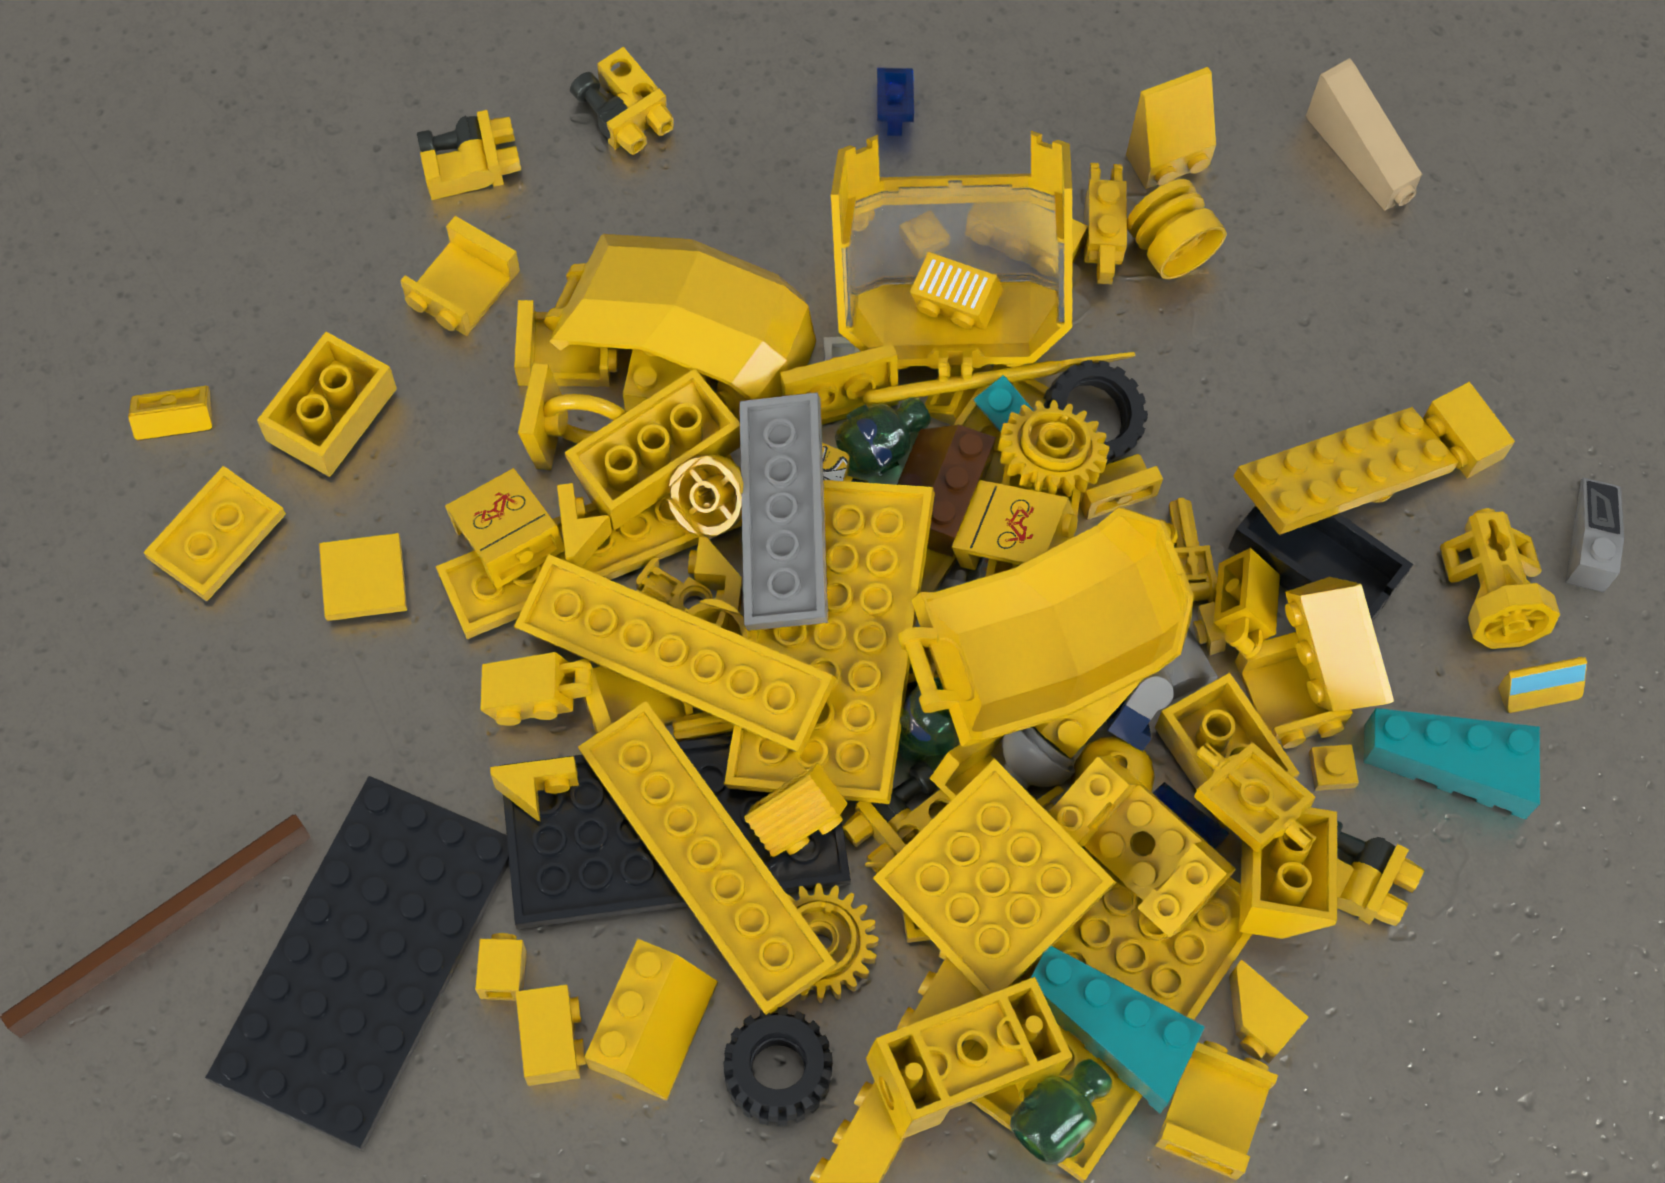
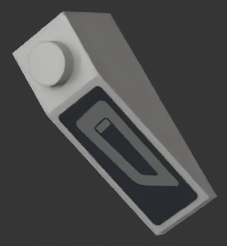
(1596, 536)

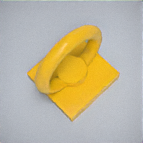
(546, 416)

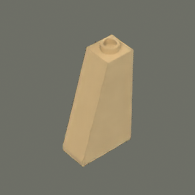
(1362, 135)

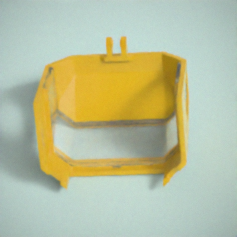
(988, 221)

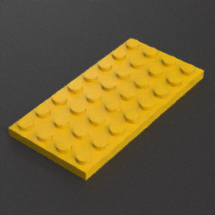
(873, 572)
(1139, 954)

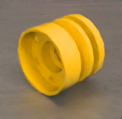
(1175, 229)

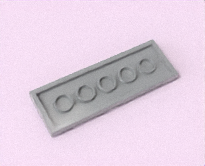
(783, 512)

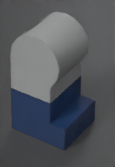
(1133, 715)

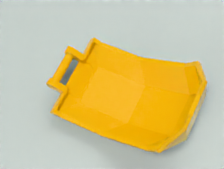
(688, 309)
(1053, 629)

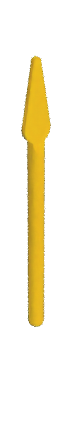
(981, 379)

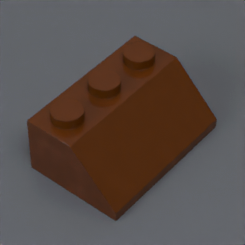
(952, 463)

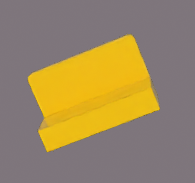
(1120, 486)

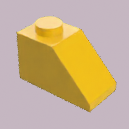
(1261, 1014)

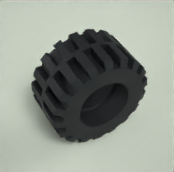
(786, 1031)

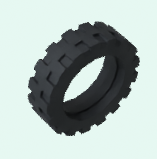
(1118, 387)

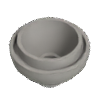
(1035, 760)

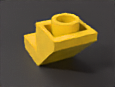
(715, 573)

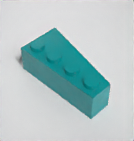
(1464, 755)
(1119, 1025)

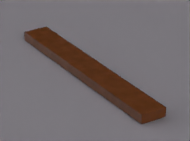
(154, 927)

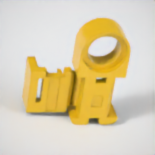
(668, 588)

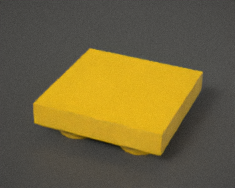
(362, 577)

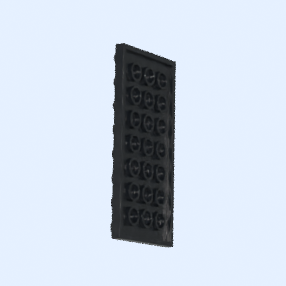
(593, 864)
(363, 963)

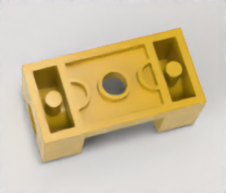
(1107, 812)
(927, 1074)

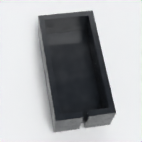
(1324, 550)

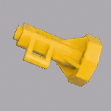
(1507, 606)

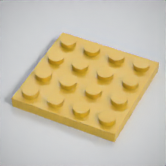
(994, 880)

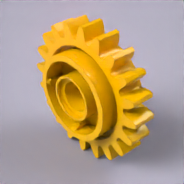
(1053, 448)
(847, 933)

